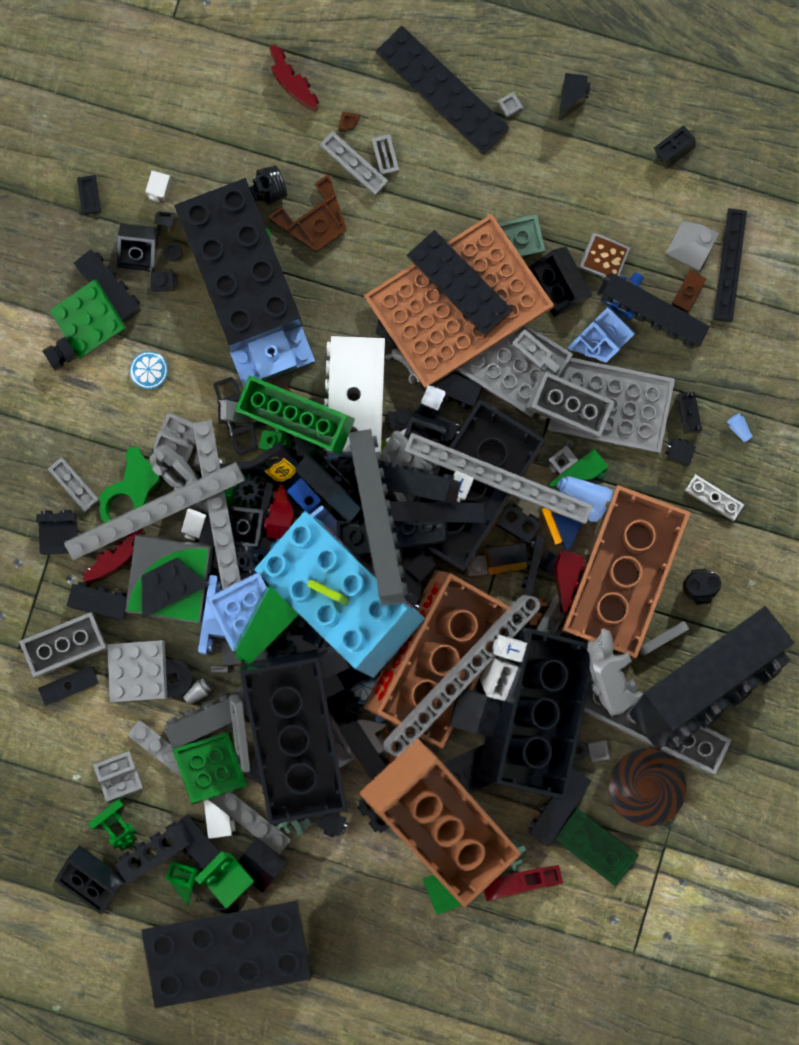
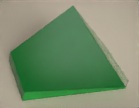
(182, 879)

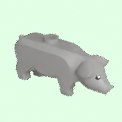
(175, 471)
(608, 679)

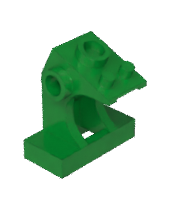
(108, 818)

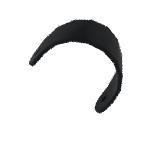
(235, 907)

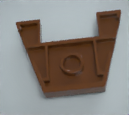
(320, 224)

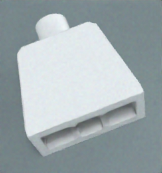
(498, 678)

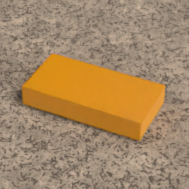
(551, 525)

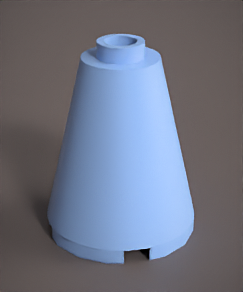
(587, 492)

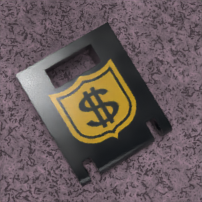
(279, 471)

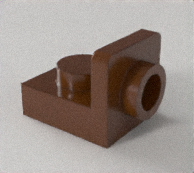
(537, 616)

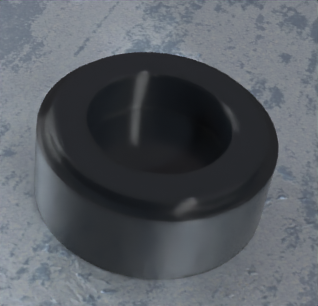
(172, 251)

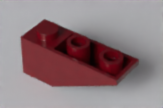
(280, 515)
(566, 574)

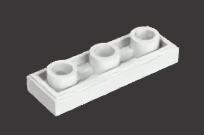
(704, 490)

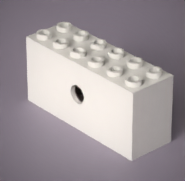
(356, 368)

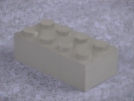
(570, 404)
(63, 645)

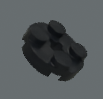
(184, 675)

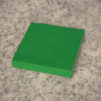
(440, 897)

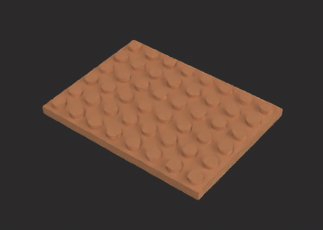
(432, 330)

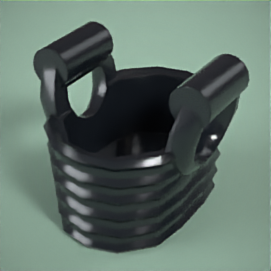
(272, 181)
(701, 586)

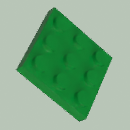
(87, 319)
(209, 768)

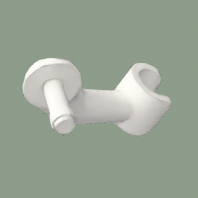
(397, 355)

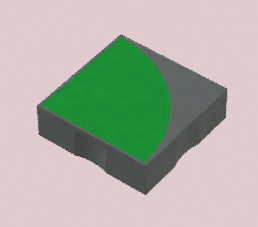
(155, 551)

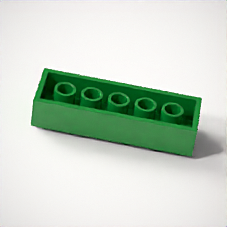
(295, 414)

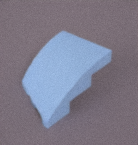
(603, 336)

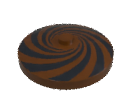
(647, 787)

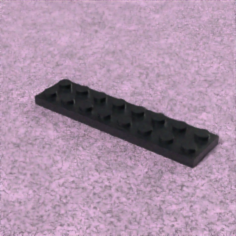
(442, 90)

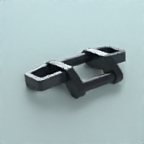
(233, 431)

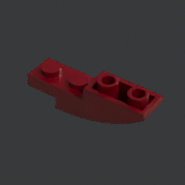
(295, 85)
(109, 563)
(523, 882)

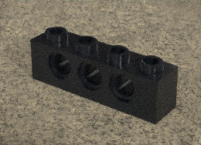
(180, 839)

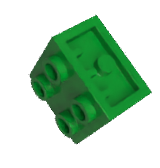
(225, 879)

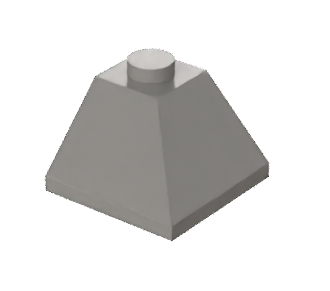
(692, 244)

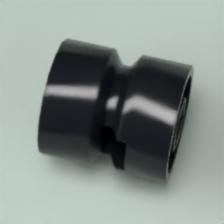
(59, 354)

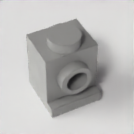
(564, 454)

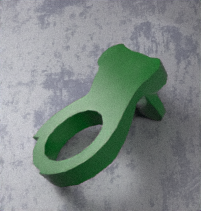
(137, 483)

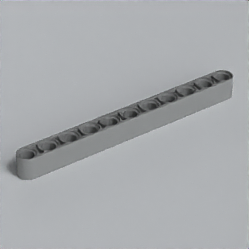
(453, 679)

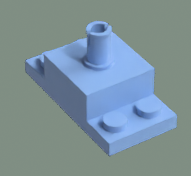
(273, 355)
(210, 626)

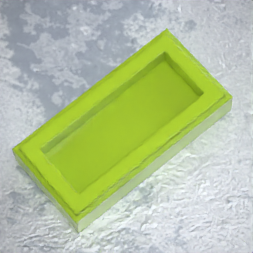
(328, 592)

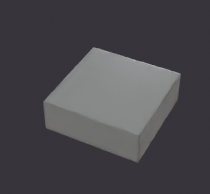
(510, 104)
(598, 751)

